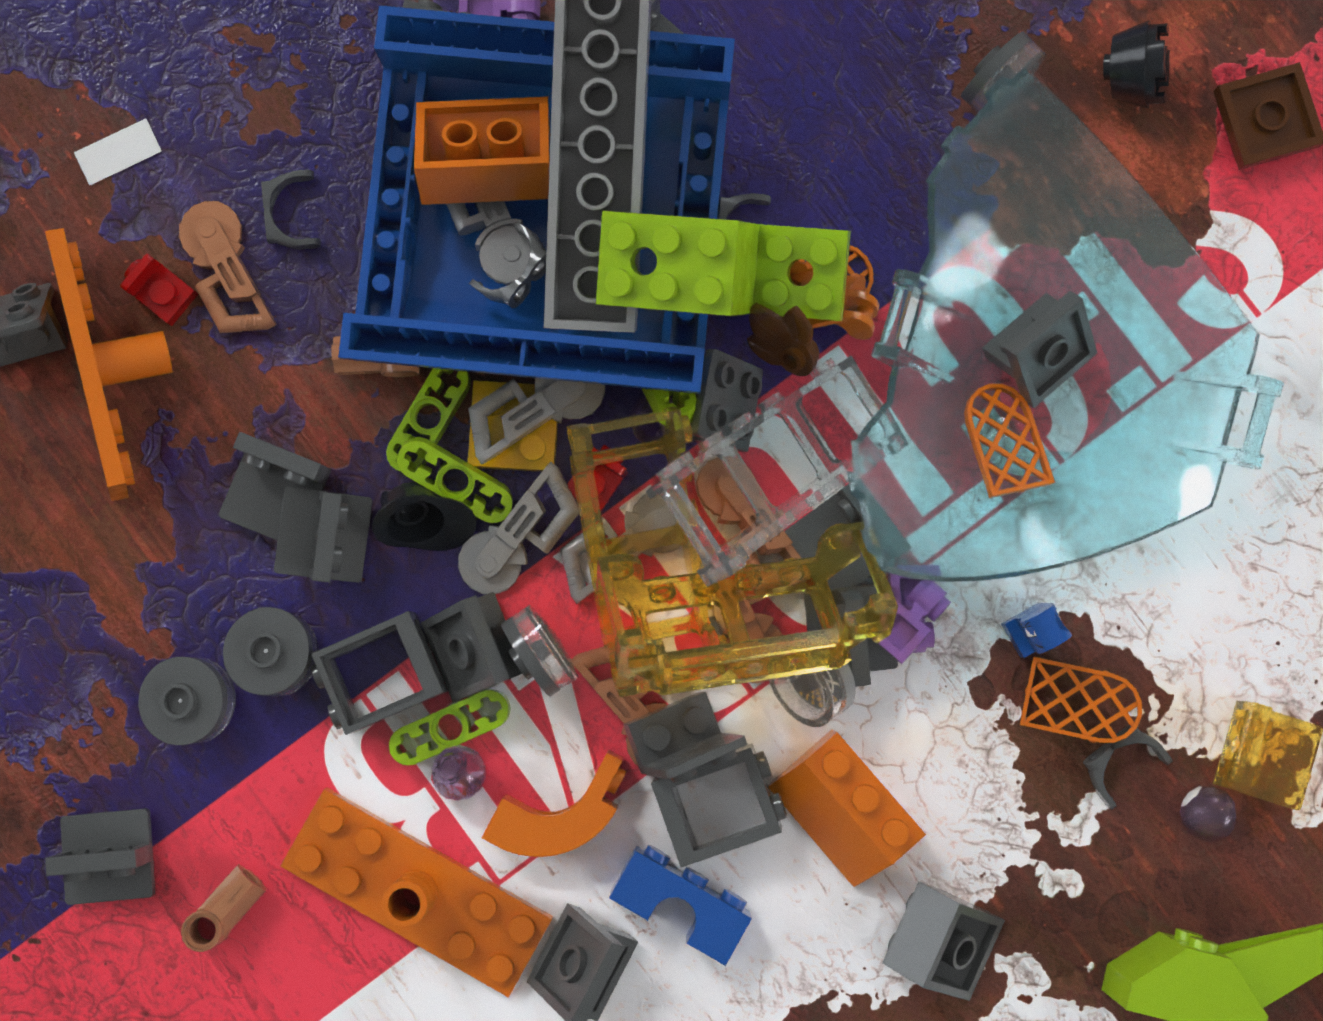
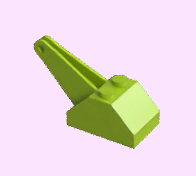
(1204, 981)

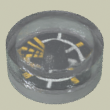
(816, 696)

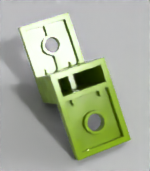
(720, 265)

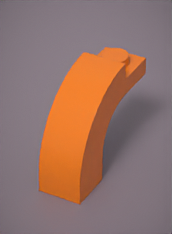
(551, 833)

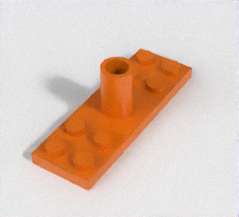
(103, 362)
(459, 911)

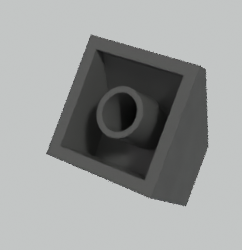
(942, 942)

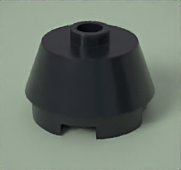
(1139, 64)

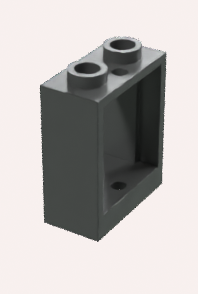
(420, 654)
(678, 824)

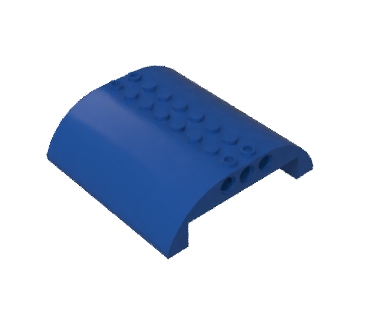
(417, 267)

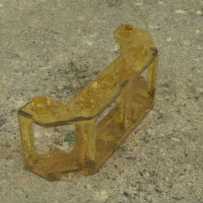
(582, 464)
(744, 659)

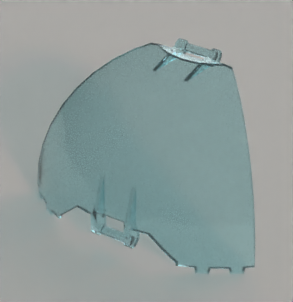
(1131, 437)

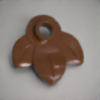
(784, 339)

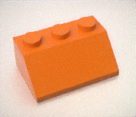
(482, 150)
(846, 809)

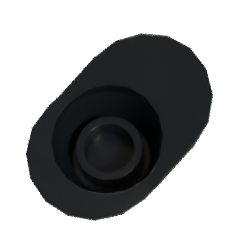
(422, 520)

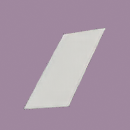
(117, 151)

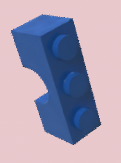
(718, 917)

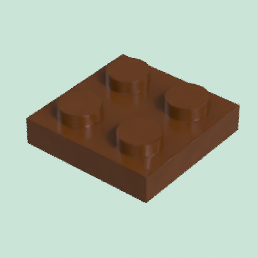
(1269, 116)

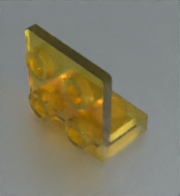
(1268, 755)

